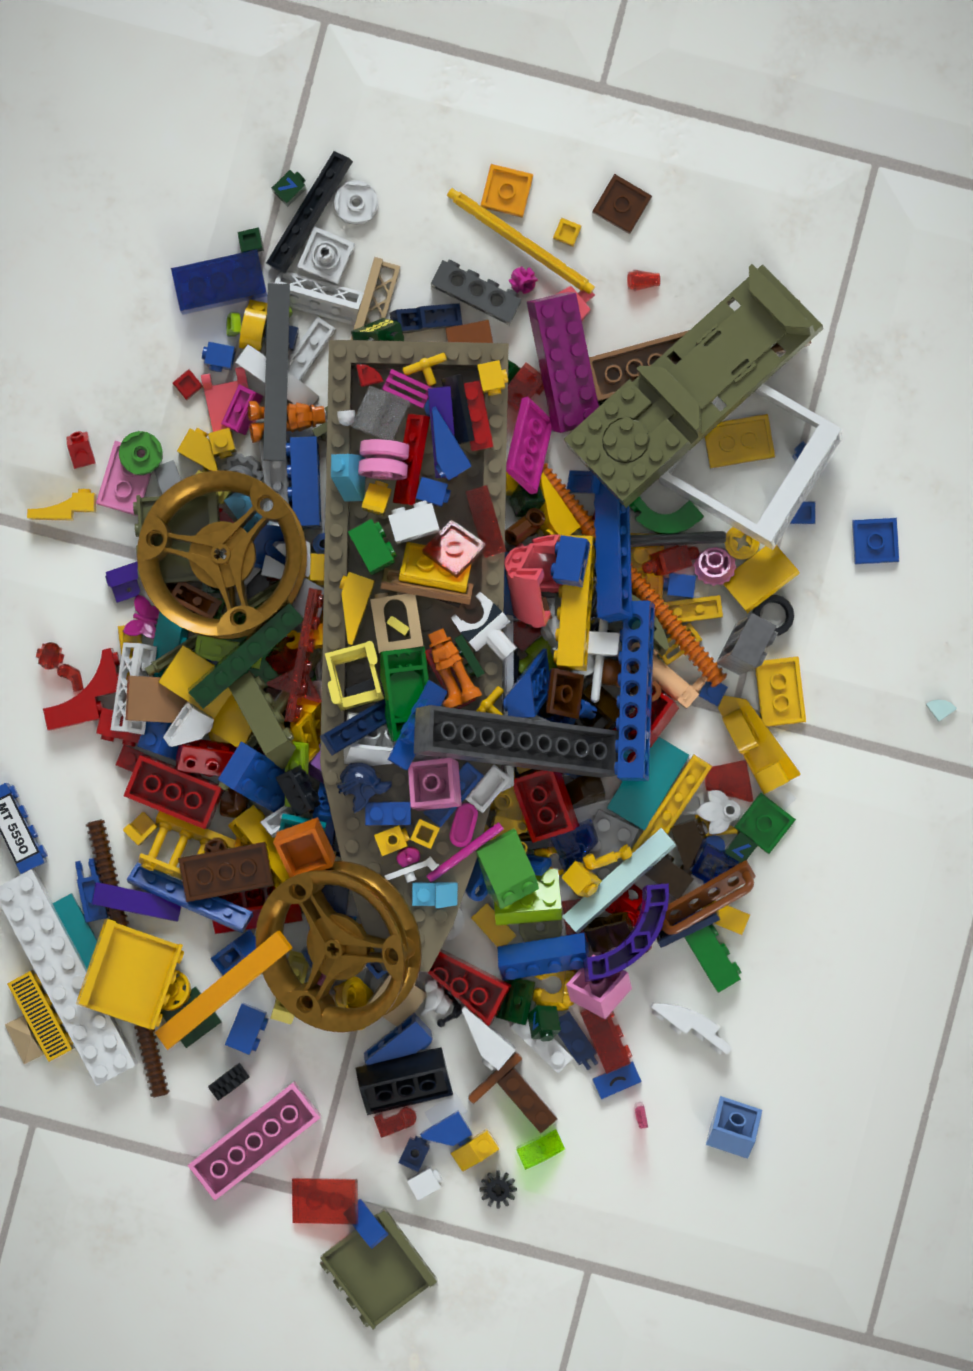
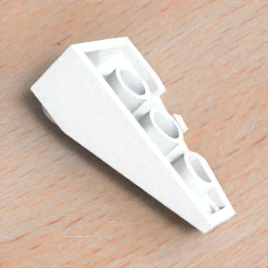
(374, 748)

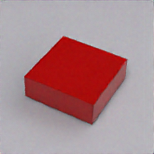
(187, 384)

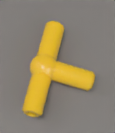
(425, 365)
(487, 704)

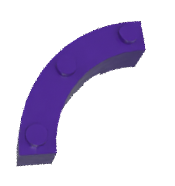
(640, 939)

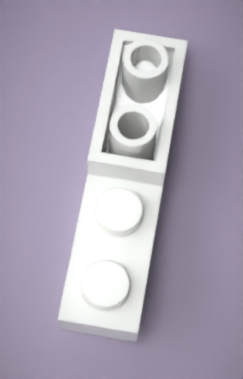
(684, 1019)

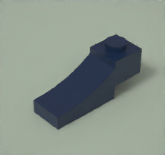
(428, 317)

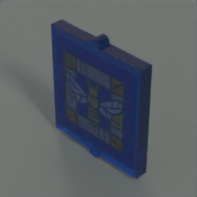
(712, 863)

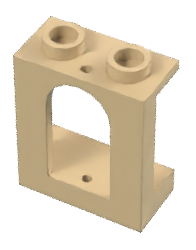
(380, 626)

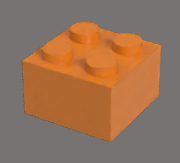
(304, 848)

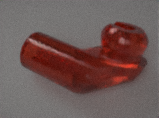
(72, 674)

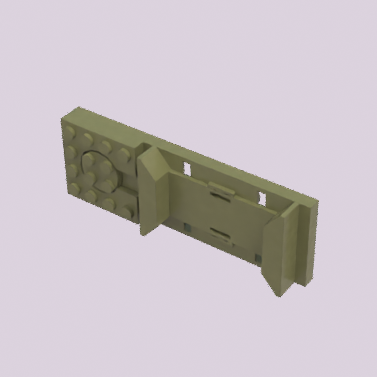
(671, 405)

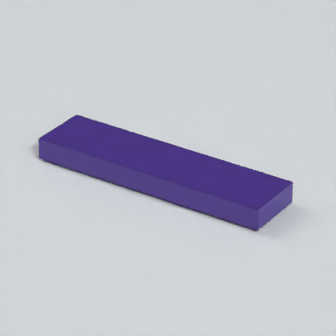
(442, 400)
(134, 902)

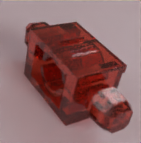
(670, 560)

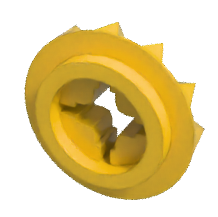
(744, 552)

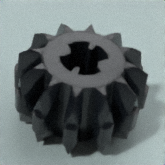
(492, 1194)

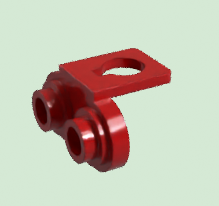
(624, 904)

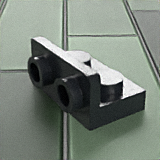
(298, 790)

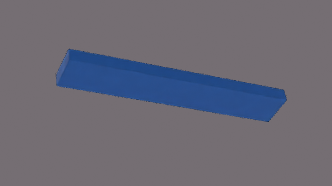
(173, 891)

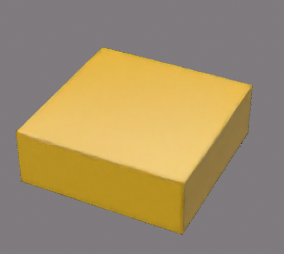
(567, 232)

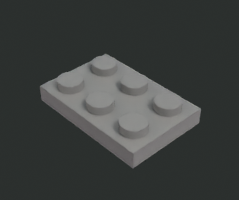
(612, 835)

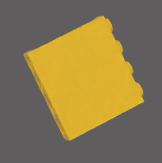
(130, 975)

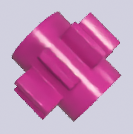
(523, 280)

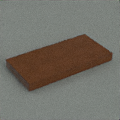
(226, 871)

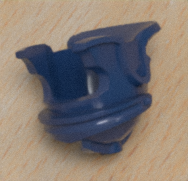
(362, 783)

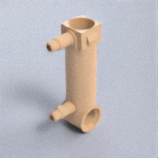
(672, 683)

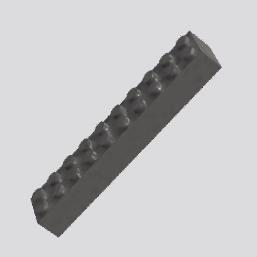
(747, 644)
(515, 741)

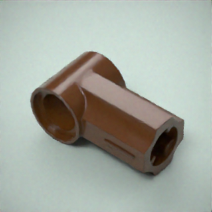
(525, 527)

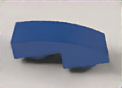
(369, 1226)

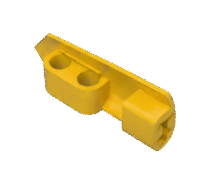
(757, 744)

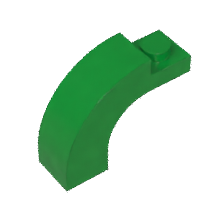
(671, 523)

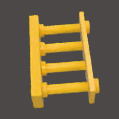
(186, 832)

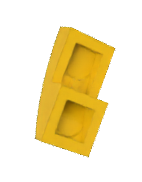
(732, 919)

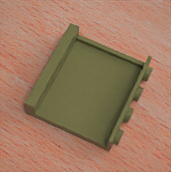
(186, 521)
(379, 1277)

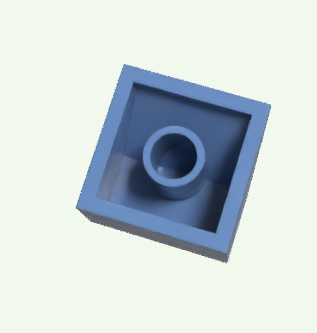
(734, 1127)

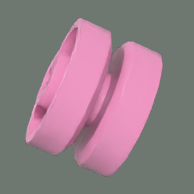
(383, 459)

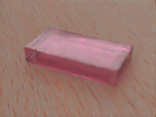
(640, 1115)

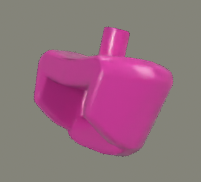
(407, 856)

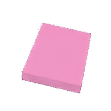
(121, 486)

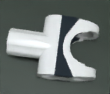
(487, 630)

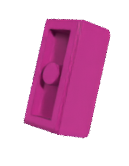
(237, 413)

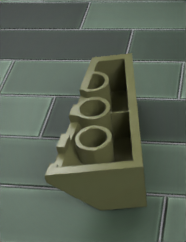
(263, 718)

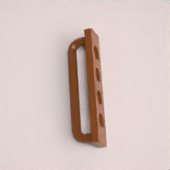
(744, 876)

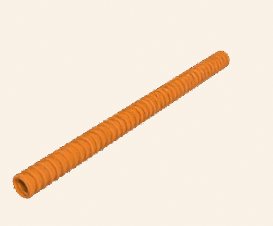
(645, 593)

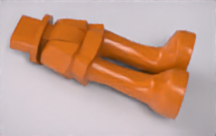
(298, 418)
(447, 657)

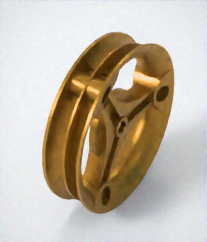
(209, 542)
(341, 946)

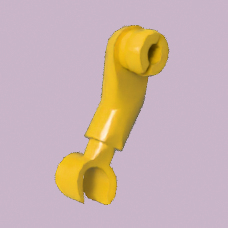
(591, 863)

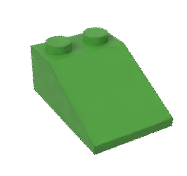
(506, 869)

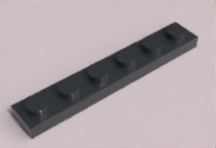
(309, 212)

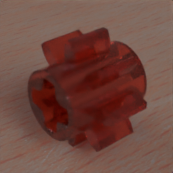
(49, 655)

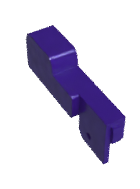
(122, 579)

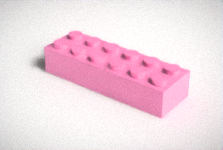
(254, 1140)

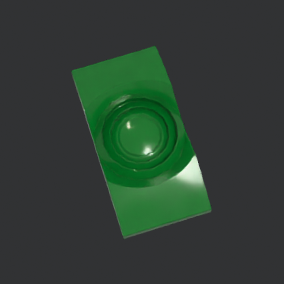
(403, 680)

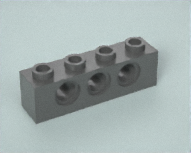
(503, 312)

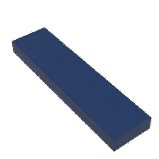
(355, 728)

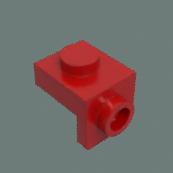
(80, 449)

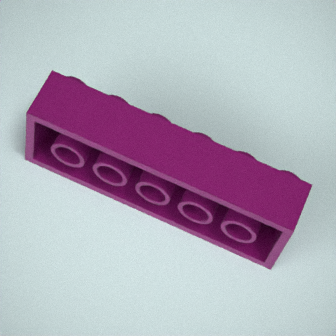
(563, 360)

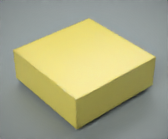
(397, 625)

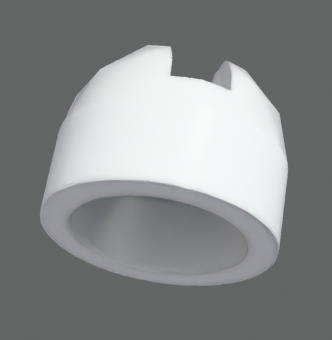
(346, 417)

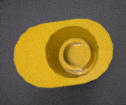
(352, 993)

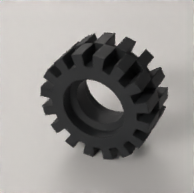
(228, 1081)

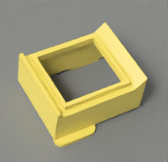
(347, 655)

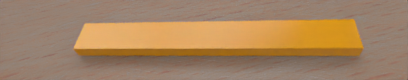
(223, 989)

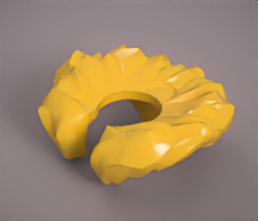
(561, 998)

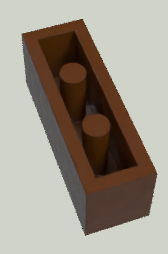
(527, 1100)

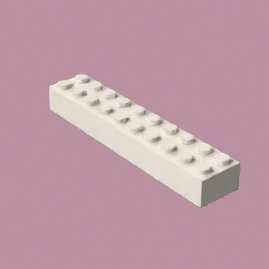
(62, 975)

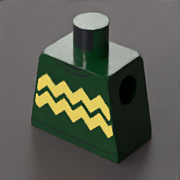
(379, 330)

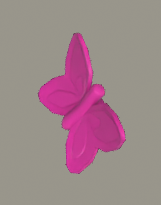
(146, 619)

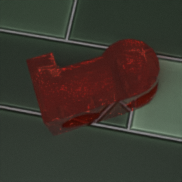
(403, 1119)

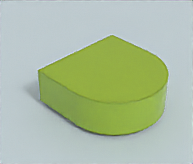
(233, 324)

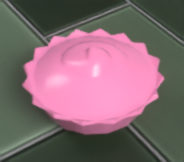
(714, 566)

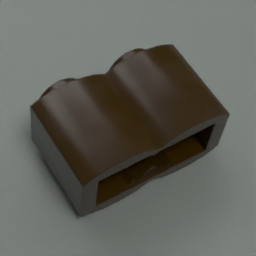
(608, 931)

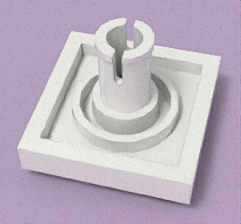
(325, 255)

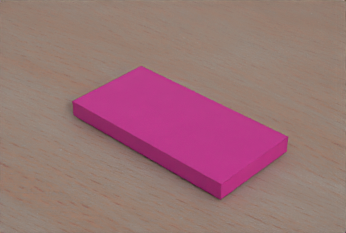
(529, 445)

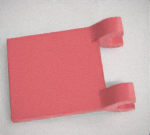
(220, 396)

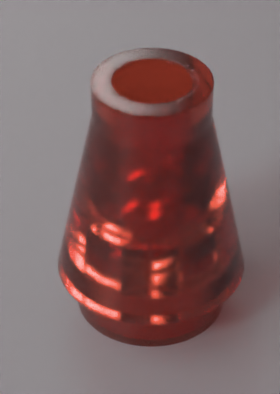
(641, 280)

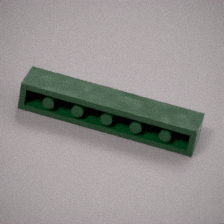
(245, 654)

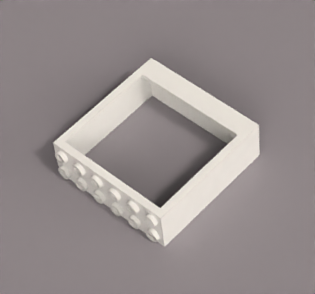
(794, 487)

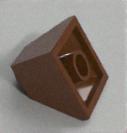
(564, 693)

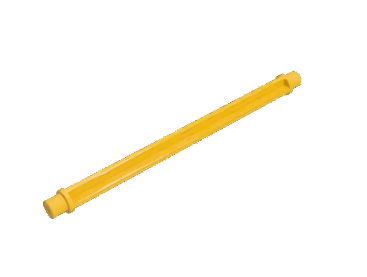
(521, 241)

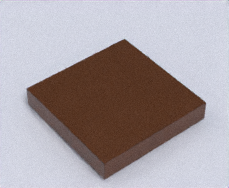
(622, 204)

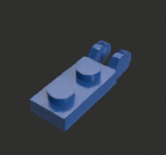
(86, 890)

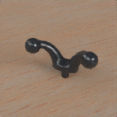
(457, 1010)

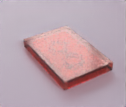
(325, 1200)

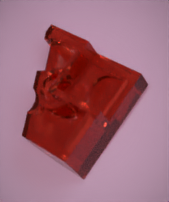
(730, 779)

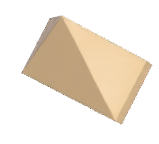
(24, 1039)

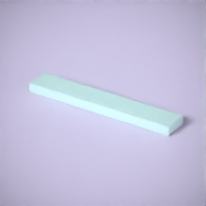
(619, 880)

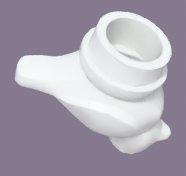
(435, 998)

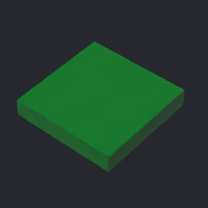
(764, 823)

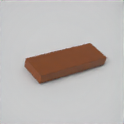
(494, 1078)

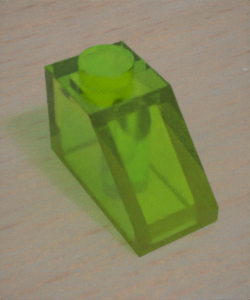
(540, 1149)

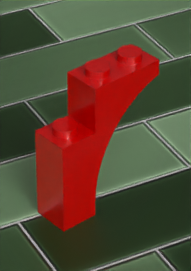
(85, 706)

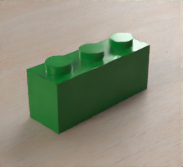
(713, 958)

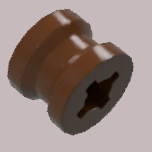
(216, 843)

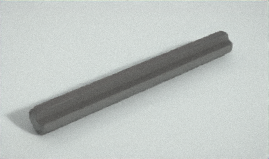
(677, 539)

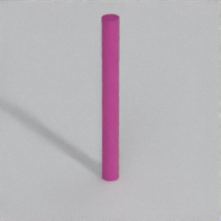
(466, 851)

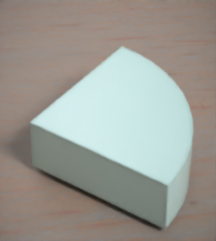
(940, 708)

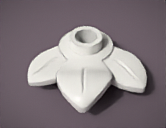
(716, 811)

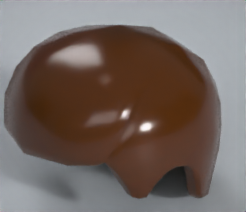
(232, 804)

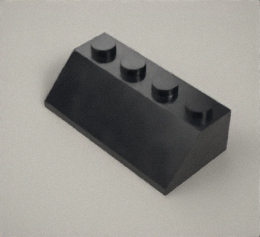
(404, 1081)

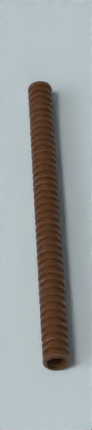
(146, 1036)

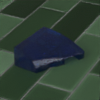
(575, 844)

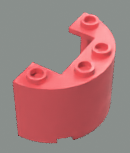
(529, 575)

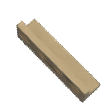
(370, 289)

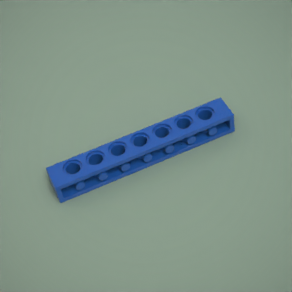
(639, 768)

